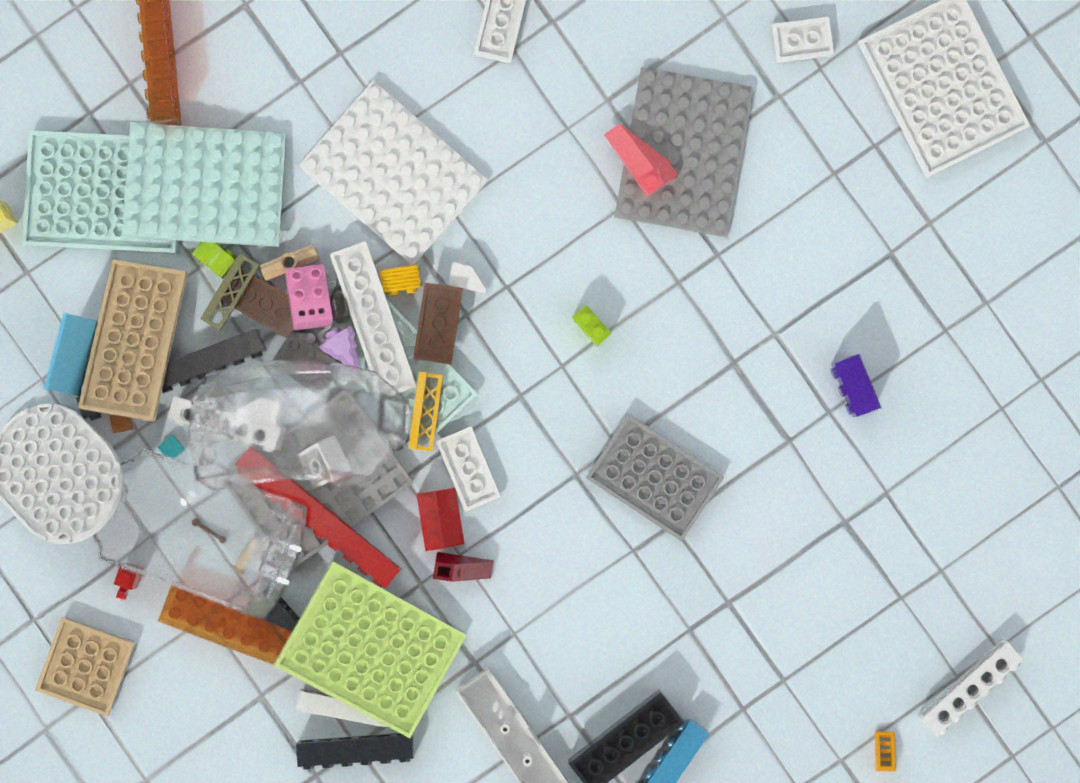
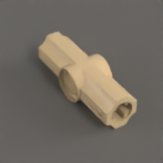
(301, 258)

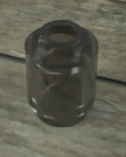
(339, 308)

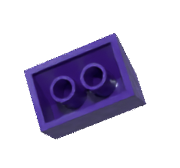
(855, 386)

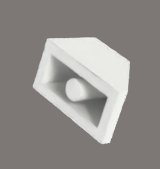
(465, 277)

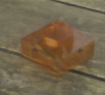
(120, 423)

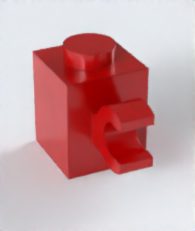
(126, 580)

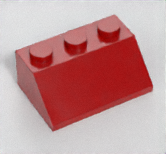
(440, 519)

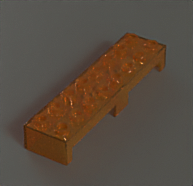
(223, 625)

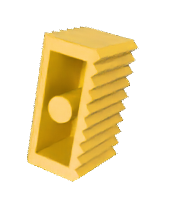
(400, 279)

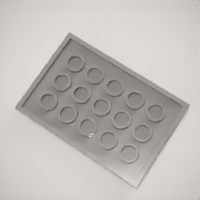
(654, 477)

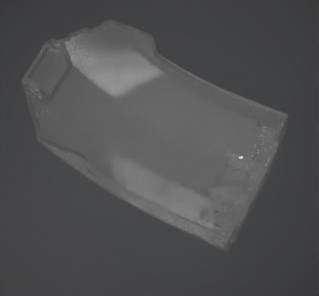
(294, 423)
(217, 543)

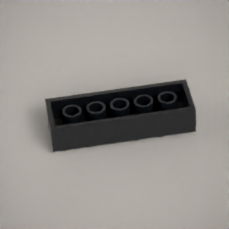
(626, 740)

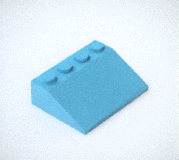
(71, 355)

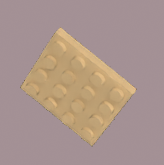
(85, 666)

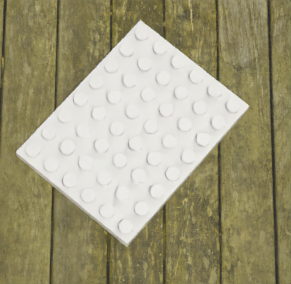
(943, 84)
(393, 173)

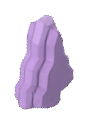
(341, 346)

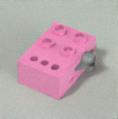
(309, 296)

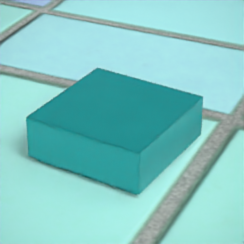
(171, 447)

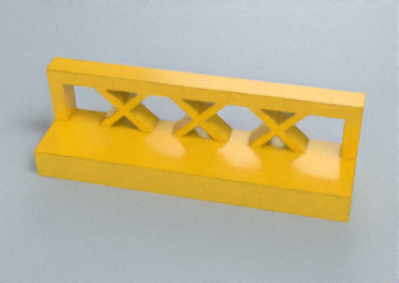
(418, 409)

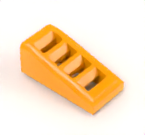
(892, 759)

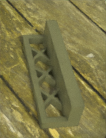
(216, 303)

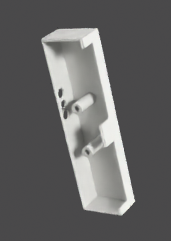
(508, 730)

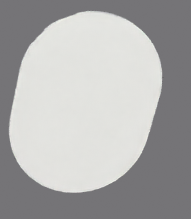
(58, 474)

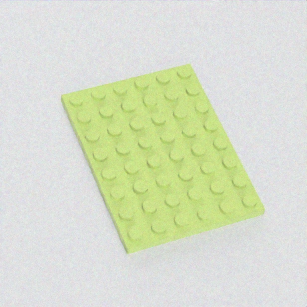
(370, 649)

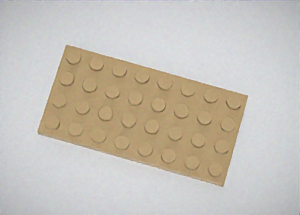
(133, 340)

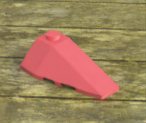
(644, 163)

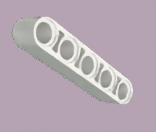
(326, 705)

